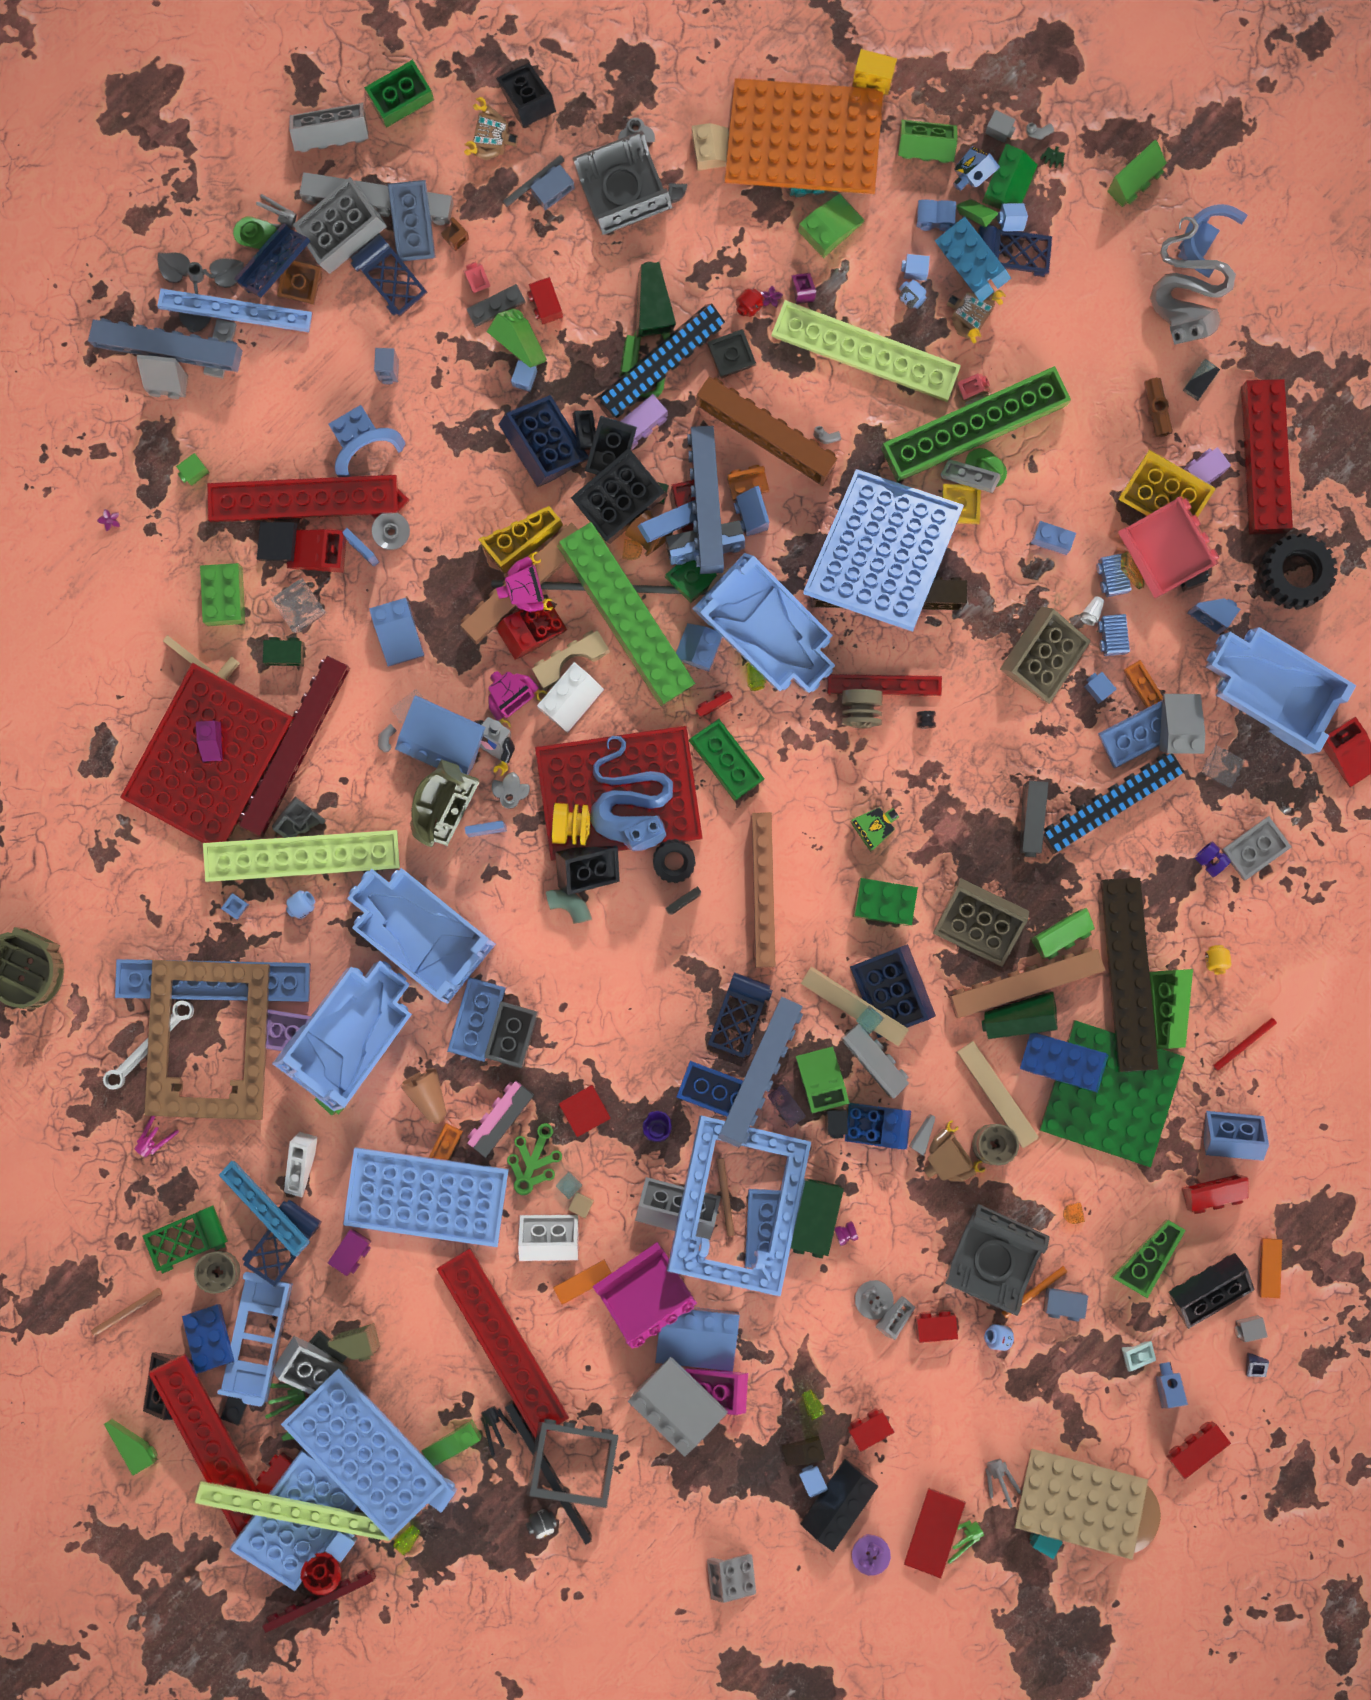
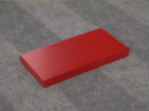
(934, 1533)

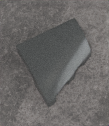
(296, 819)

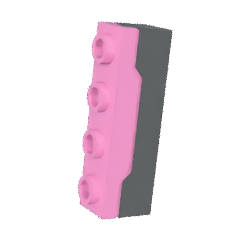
(500, 1119)

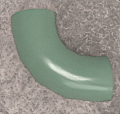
(570, 903)

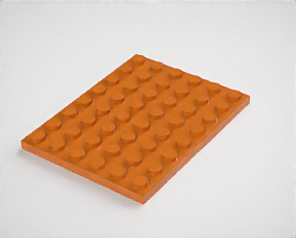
(804, 136)

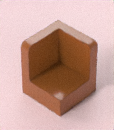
(455, 234)

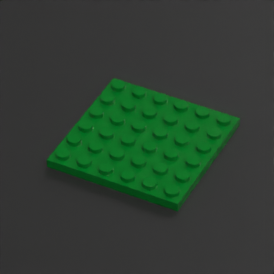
(1125, 1112)

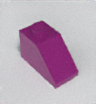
(209, 740)

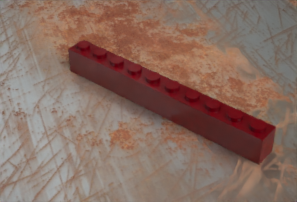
(294, 746)

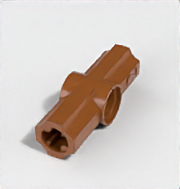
(1156, 395)

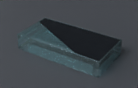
(1201, 379)

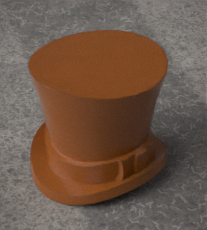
(634, 533)

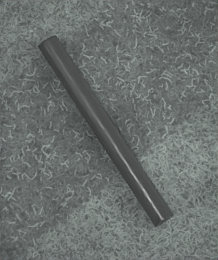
(526, 186)

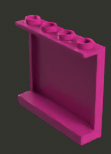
(645, 1295)

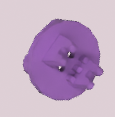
(876, 1547)

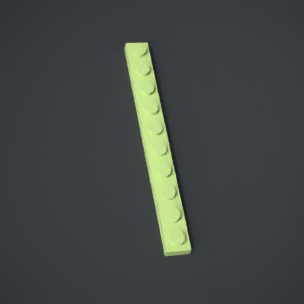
(287, 1510)

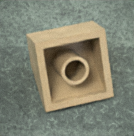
(710, 145)

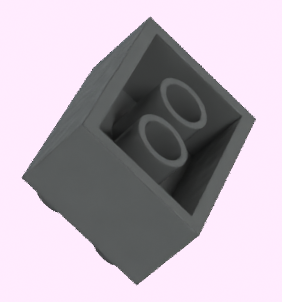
(511, 1034)

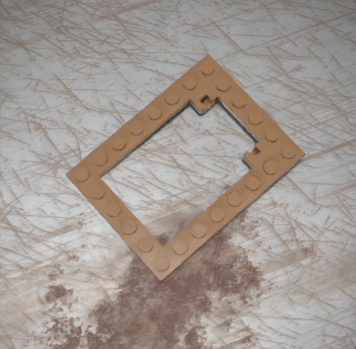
(247, 1094)

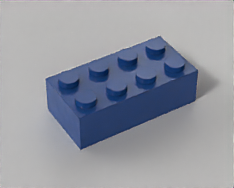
(1064, 1062)
(709, 1088)

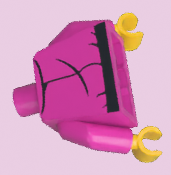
(524, 586)
(510, 693)

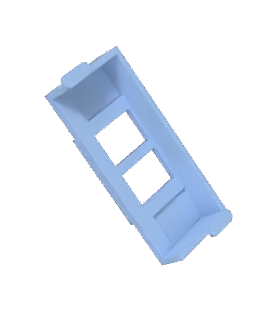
(248, 1379)

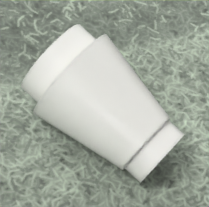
(1093, 611)

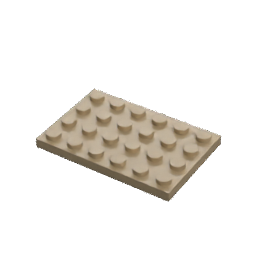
(1081, 1504)

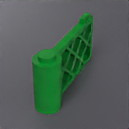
(209, 1232)

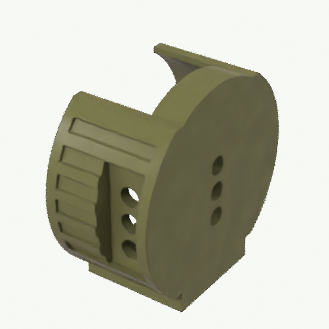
(42, 978)

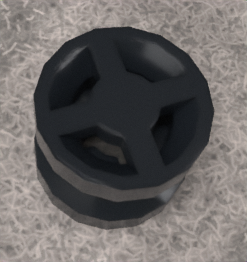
(926, 719)

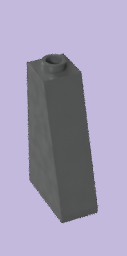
(1033, 817)

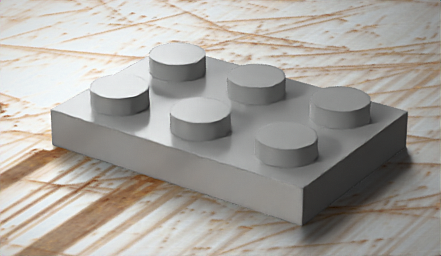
(1256, 848)

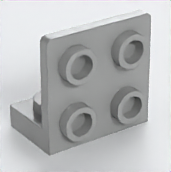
(731, 1578)

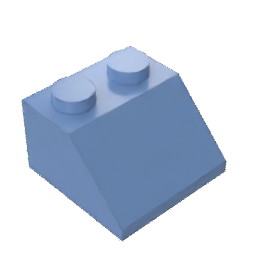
(752, 512)
(1215, 614)
(699, 646)

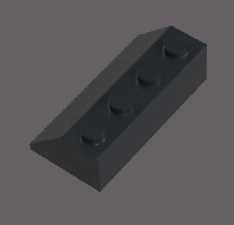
(1211, 1290)
(839, 1505)

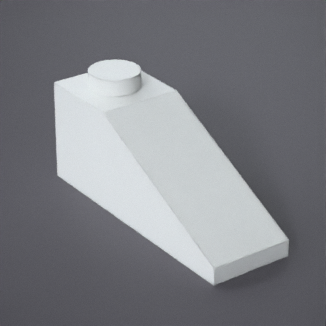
(299, 1163)

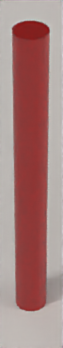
(1244, 1044)

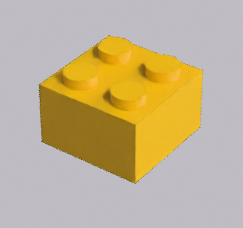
(874, 71)

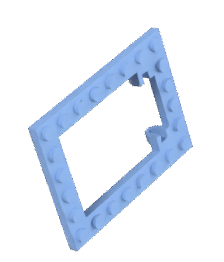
(770, 1268)

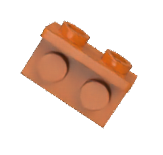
(742, 481)

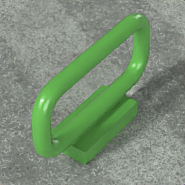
(630, 358)

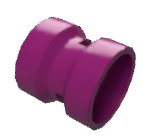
(845, 1233)

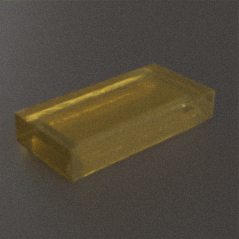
(1131, 570)

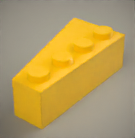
(521, 538)

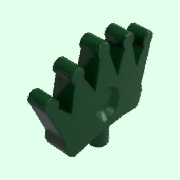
(1053, 156)

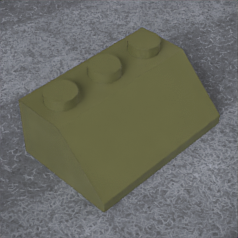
(356, 1343)

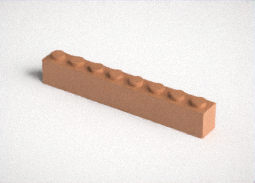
(491, 612)
(763, 890)
(1027, 983)

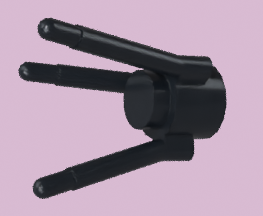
(490, 1418)

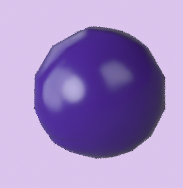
(657, 1126)

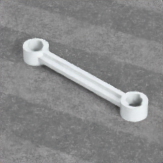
(142, 1050)

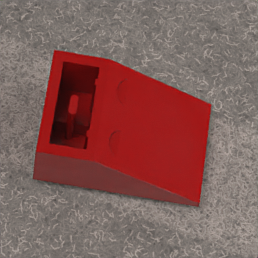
(319, 550)
(530, 630)
(1350, 751)

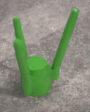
(294, 1394)
(973, 1534)

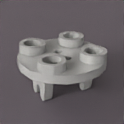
(868, 1292)

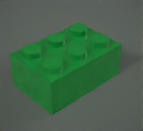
(399, 93)
(885, 902)

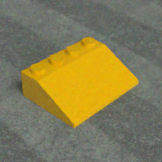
(1161, 482)

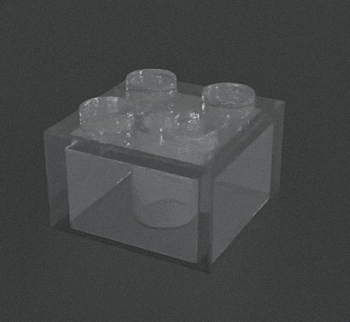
(298, 606)

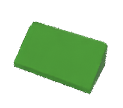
(976, 212)

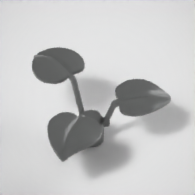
(176, 265)

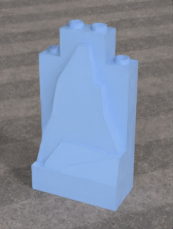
(767, 626)
(1278, 687)
(418, 932)
(346, 1034)

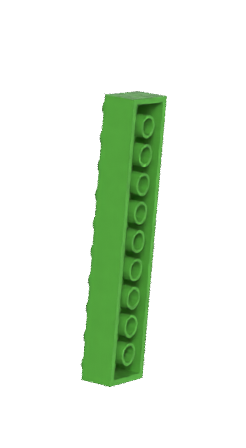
(975, 424)
(625, 614)

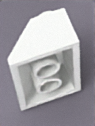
(570, 697)
(548, 1237)

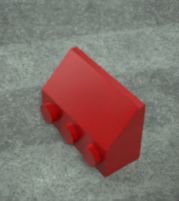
(1216, 1193)

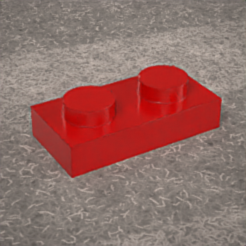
(720, 699)

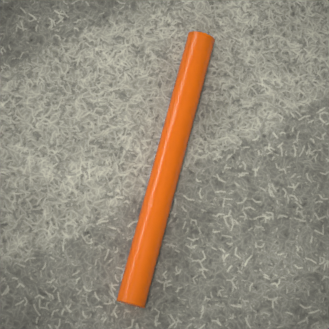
(1040, 1287)

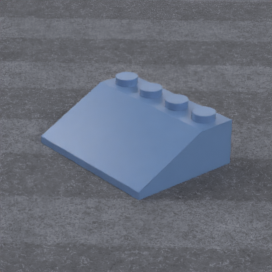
(439, 734)
(700, 1339)

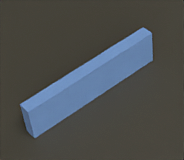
(667, 522)

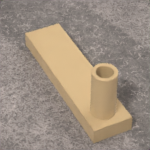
(225, 672)

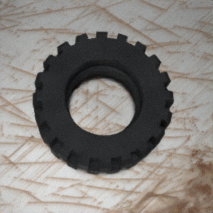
(1319, 560)

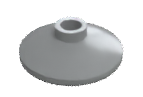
(388, 521)

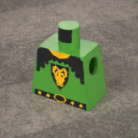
(874, 826)

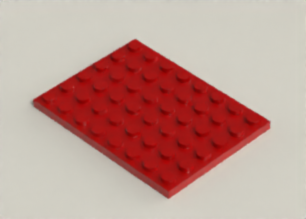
(569, 779)
(208, 795)

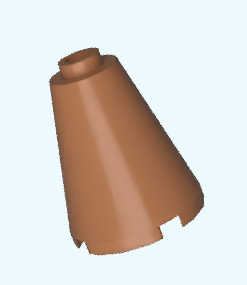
(426, 1094)

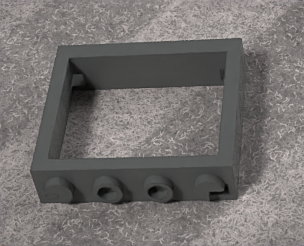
(532, 1489)

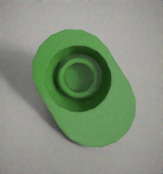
(253, 232)
(987, 460)

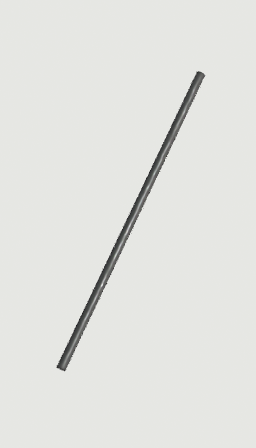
(578, 587)

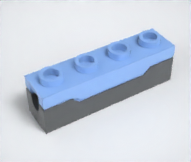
(682, 546)

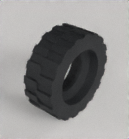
(674, 875)

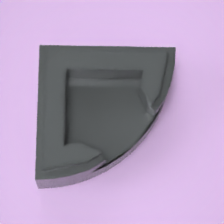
(676, 191)

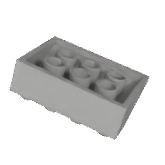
(340, 225)
(677, 1406)

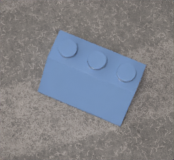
(1235, 1135)

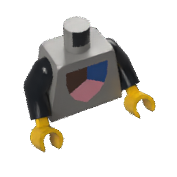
(497, 742)

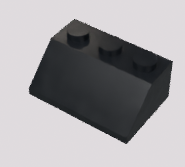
(153, 1402)

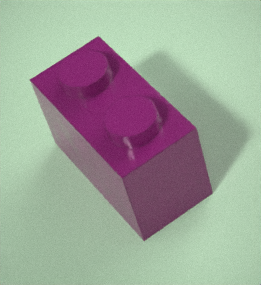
(349, 1252)

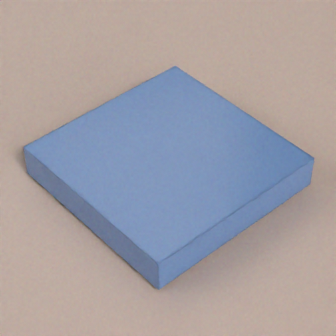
(360, 547)
(485, 828)

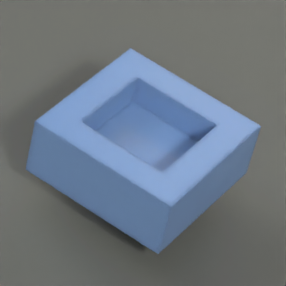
(235, 906)

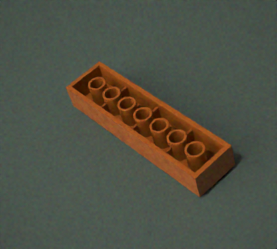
(766, 430)

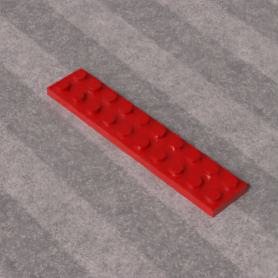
(302, 498)
(501, 1340)
(203, 1431)

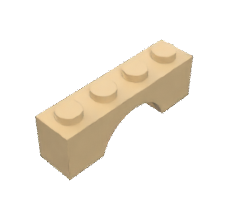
(590, 647)

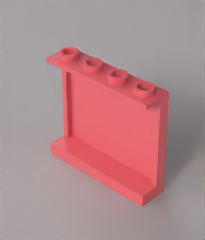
(1169, 547)

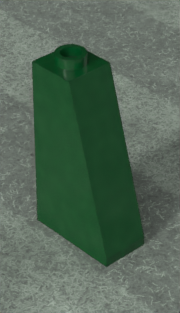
(653, 302)
(1022, 1017)

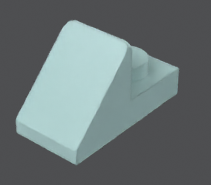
(1138, 1355)

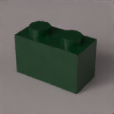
(283, 652)

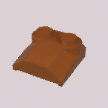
(300, 282)

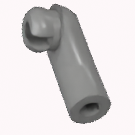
(1039, 133)
(825, 437)
(383, 738)

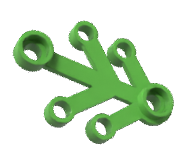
(532, 1162)

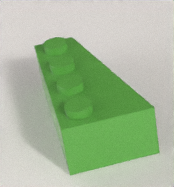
(1171, 1006)
(1147, 1263)

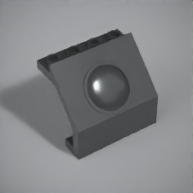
(621, 183)
(996, 1259)

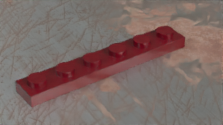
(311, 1603)

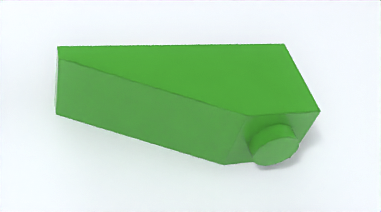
(452, 1443)
(133, 1449)

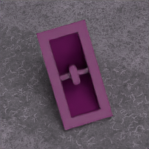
(803, 288)

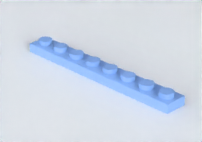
(234, 310)

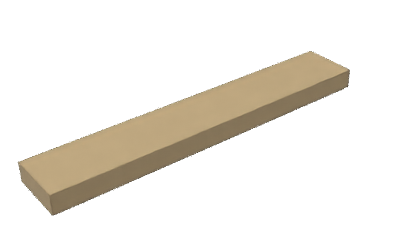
(852, 1004)
(997, 1094)

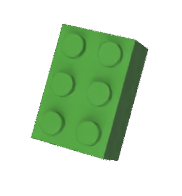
(222, 594)

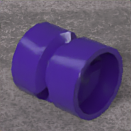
(1207, 854)

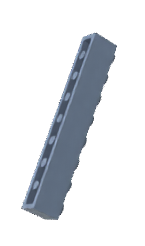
(159, 343)
(706, 500)
(760, 1072)

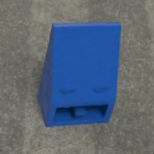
(878, 1126)

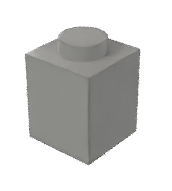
(1000, 126)
(1250, 1329)

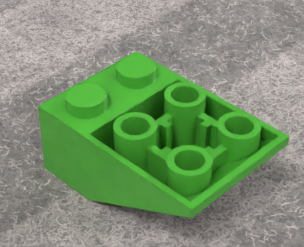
(822, 1080)

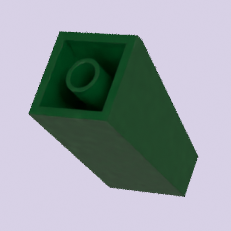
(816, 1217)

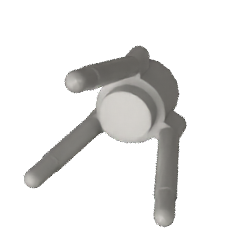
(285, 216)
(996, 1469)

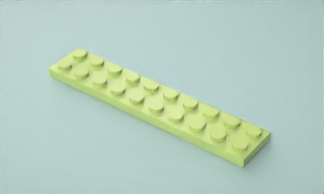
(865, 351)
(301, 855)

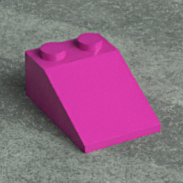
(725, 1387)

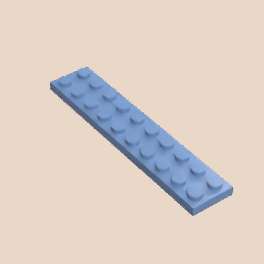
(286, 983)

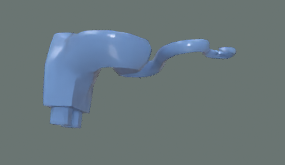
(634, 831)

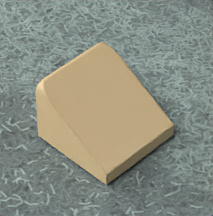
(581, 1205)

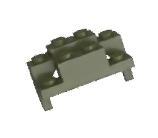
(441, 797)

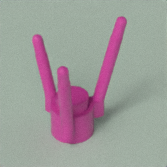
(146, 1144)

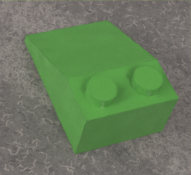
(830, 225)
(517, 336)

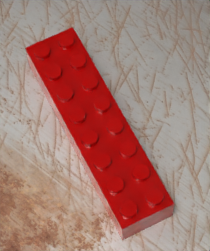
(1266, 456)

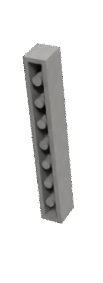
(317, 187)

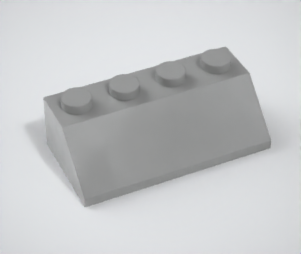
(328, 127)
(874, 1060)
(661, 1207)

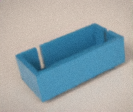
(972, 259)

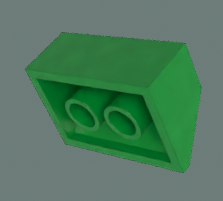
(1011, 179)

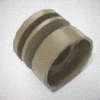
(862, 708)
(1004, 1138)
(209, 1280)

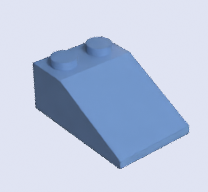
(396, 631)

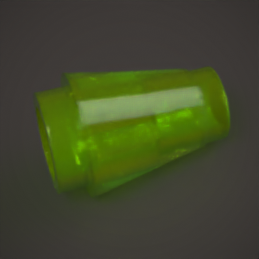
(754, 679)
(813, 1405)
(406, 1540)

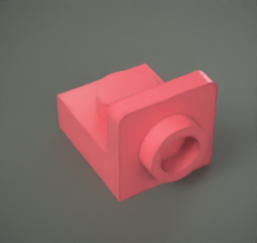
(476, 277)
(974, 386)

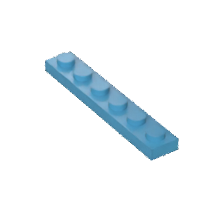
(264, 1208)

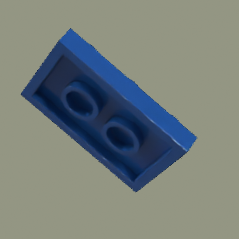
(208, 1338)

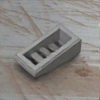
(922, 1137)
(887, 1320)

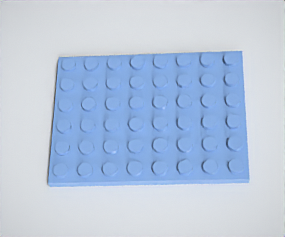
(883, 550)

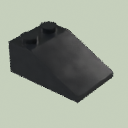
(526, 94)
(609, 443)
(587, 868)

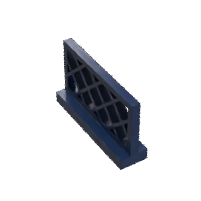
(265, 260)

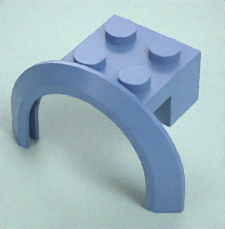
(1198, 245)
(355, 431)

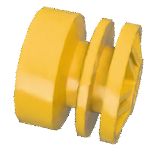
(570, 824)

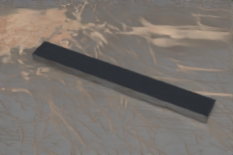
(549, 1472)

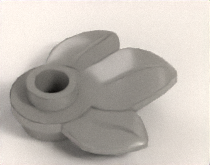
(648, 132)
(510, 787)

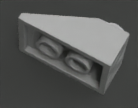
(162, 376)
(1182, 724)
(305, 1366)

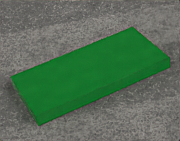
(726, 759)

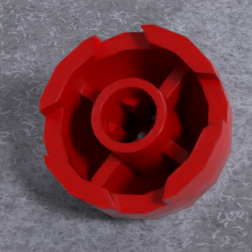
(321, 1574)

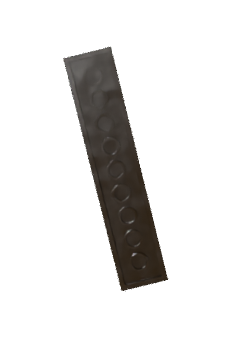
(1129, 975)

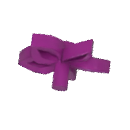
(771, 297)
(109, 519)

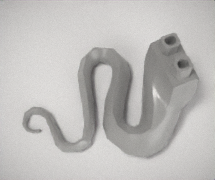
(1188, 319)

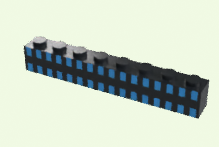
(659, 361)
(1112, 803)

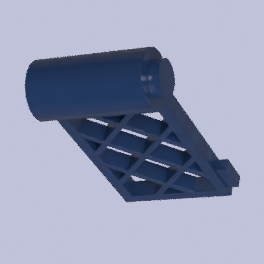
(992, 236)
(370, 257)
(747, 990)
(302, 1220)

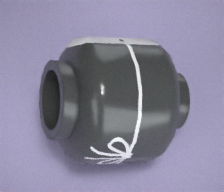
(541, 1523)

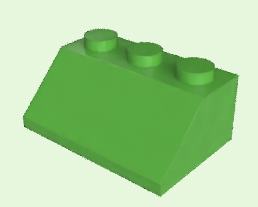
(927, 141)
(1138, 175)
(1063, 934)

